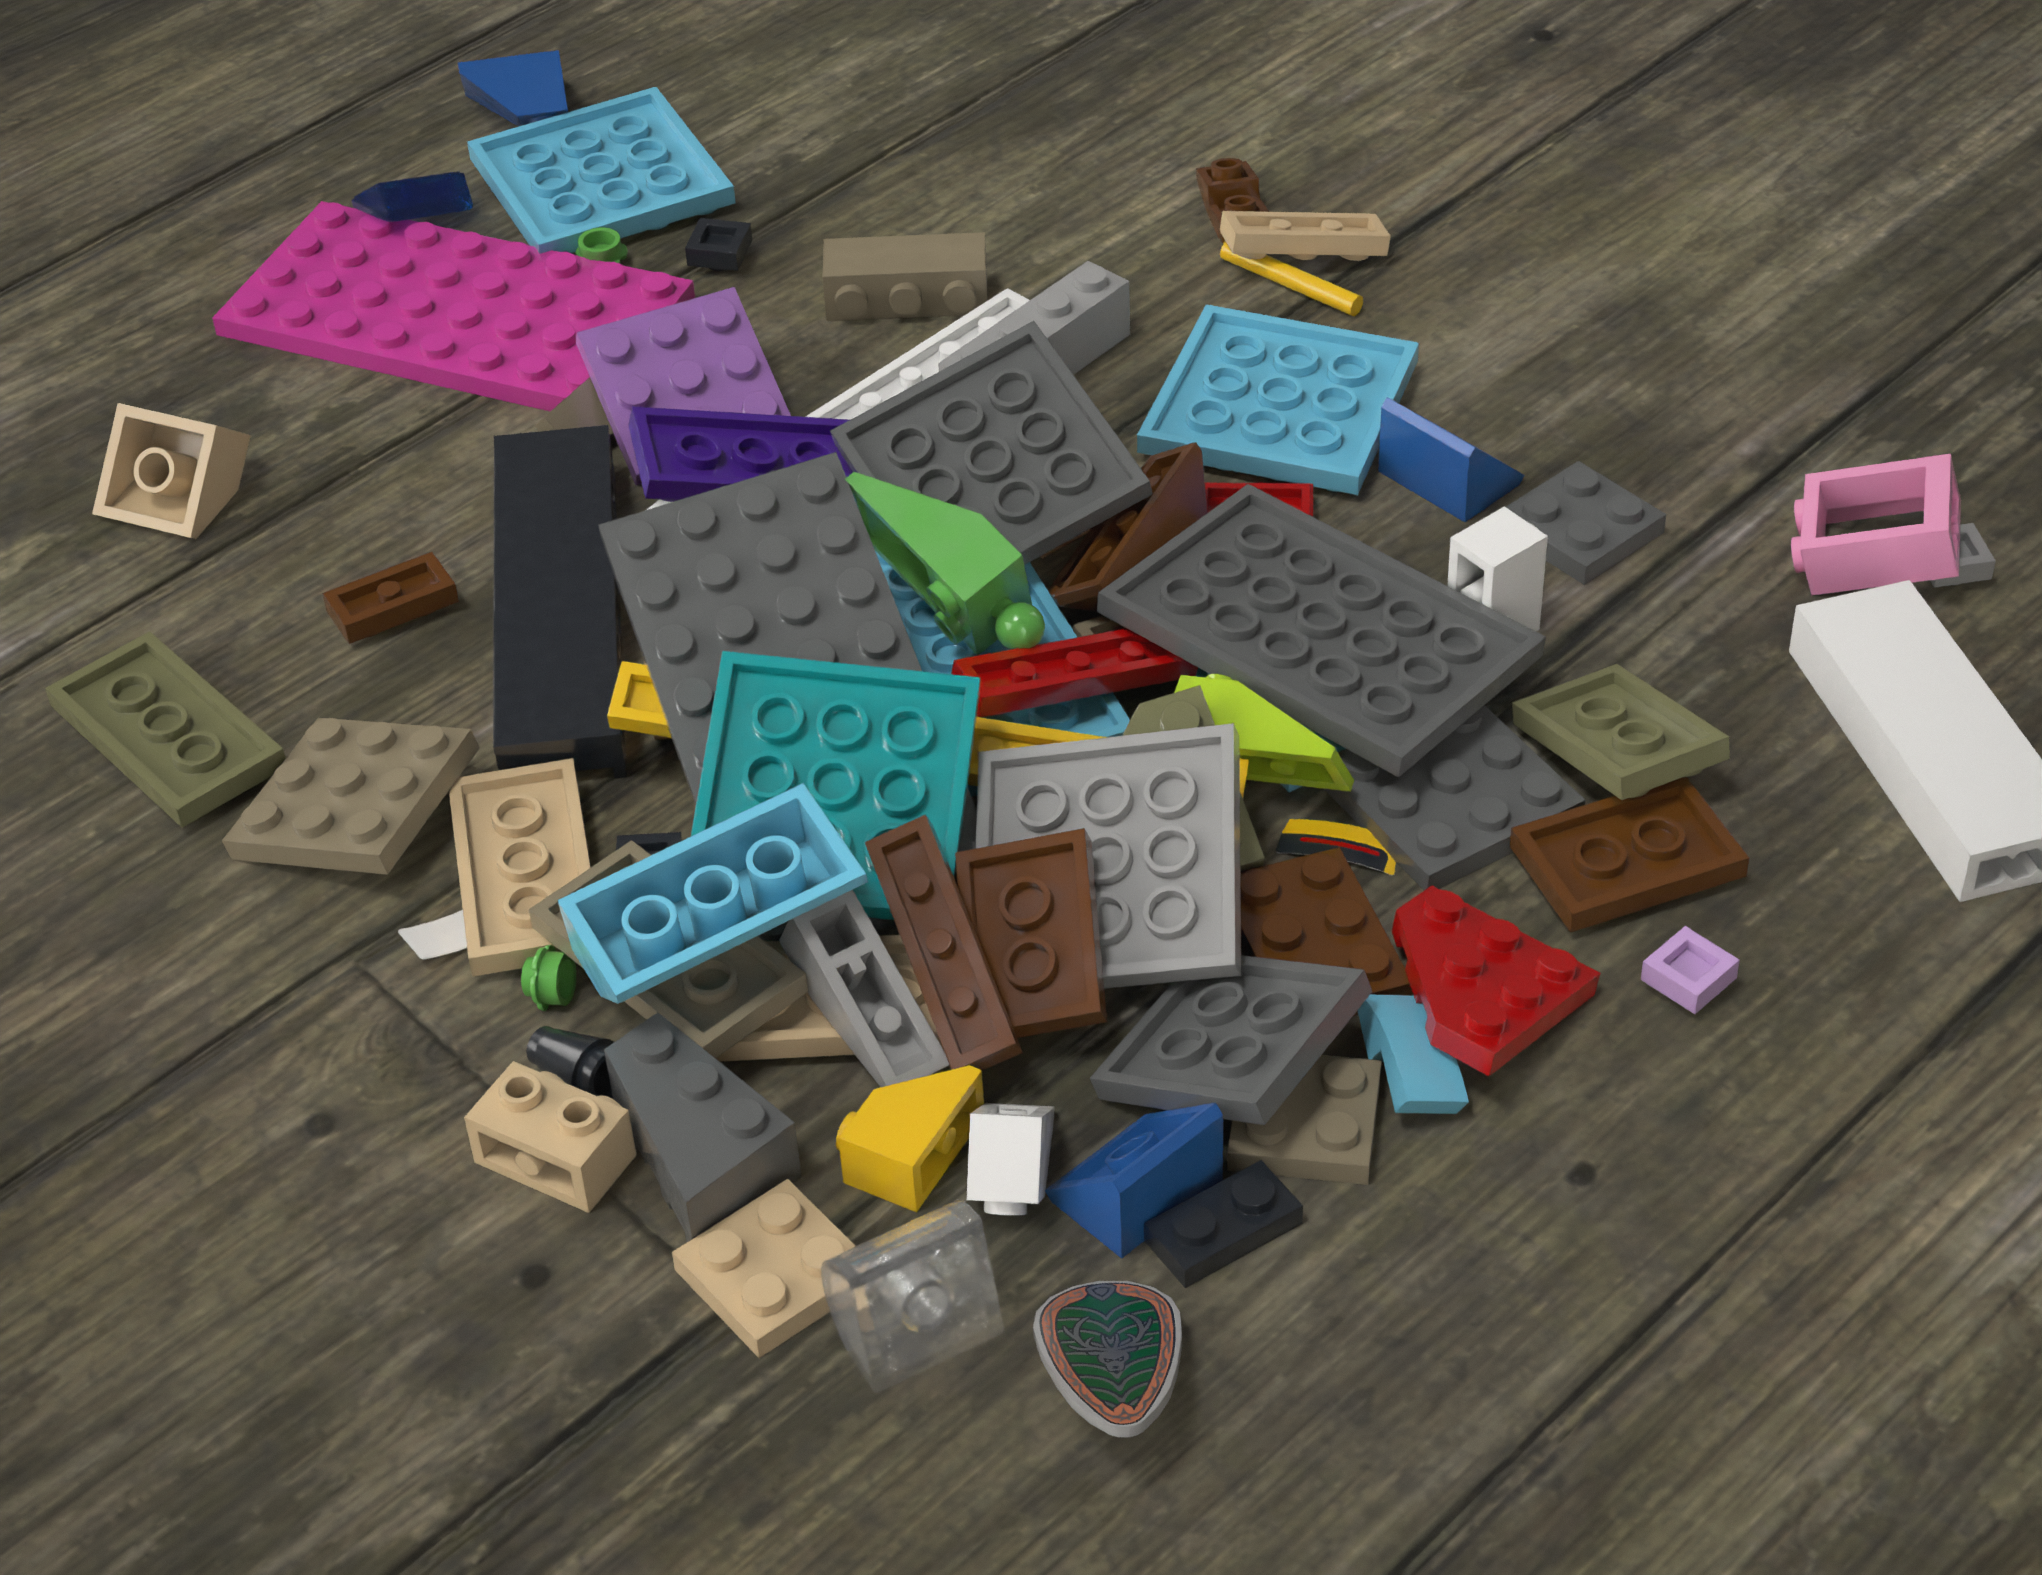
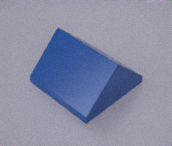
(1440, 464)
(1143, 1174)

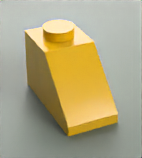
(909, 1135)

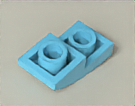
(1417, 1073)

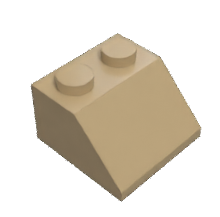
(168, 471)

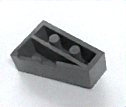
(699, 1125)

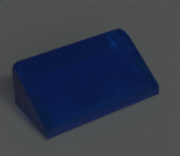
(416, 197)

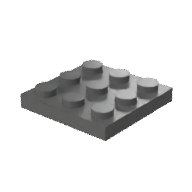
(1456, 801)
(1233, 1038)

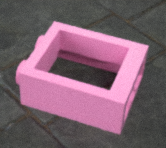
(1886, 554)

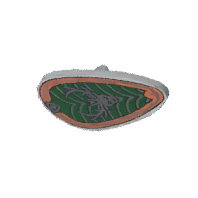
(1111, 1352)

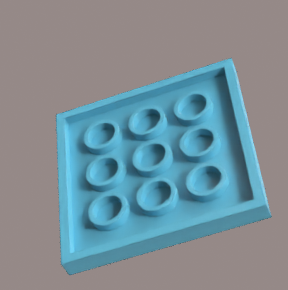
(602, 165)
(1279, 398)

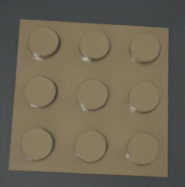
(351, 795)

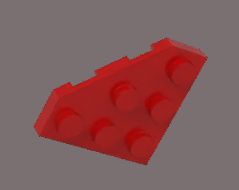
(1484, 979)

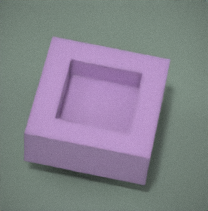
(1689, 969)

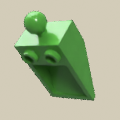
(952, 563)

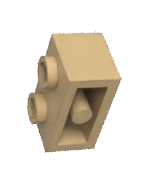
(551, 1136)

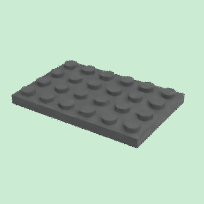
(1323, 627)

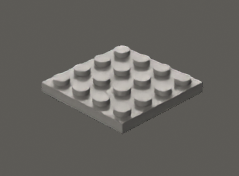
(1160, 838)

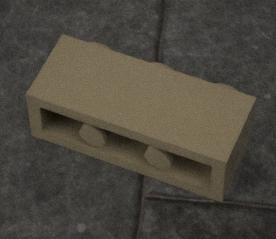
(904, 276)

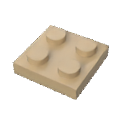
(764, 1266)

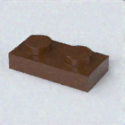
(390, 597)

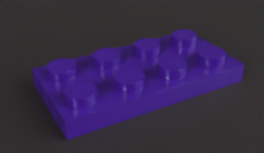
(704, 450)

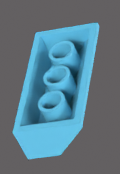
(708, 894)

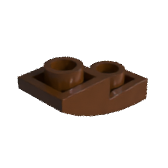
(1228, 187)

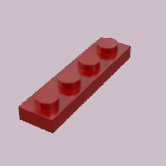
(1069, 670)

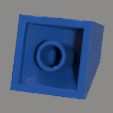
(517, 86)

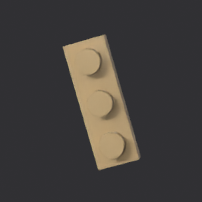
(1304, 234)

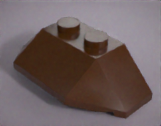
(1138, 531)

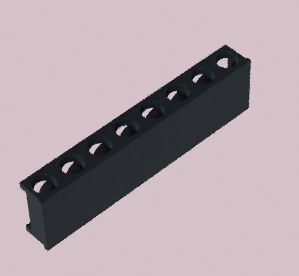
(555, 601)

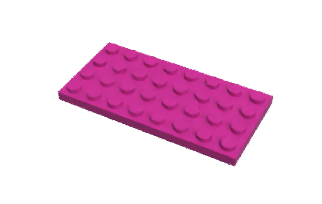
(438, 304)

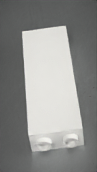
(1928, 734)

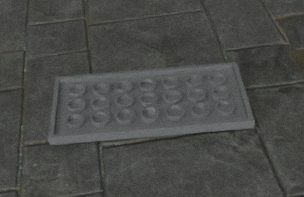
(760, 572)

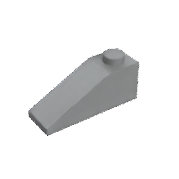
(862, 991)

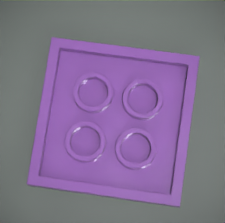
(679, 358)

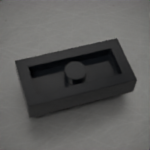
(1223, 1223)

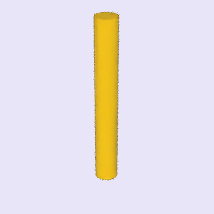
(1298, 281)

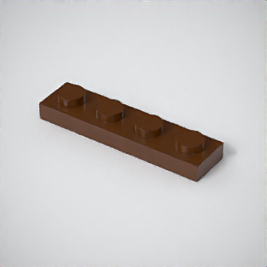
(943, 946)

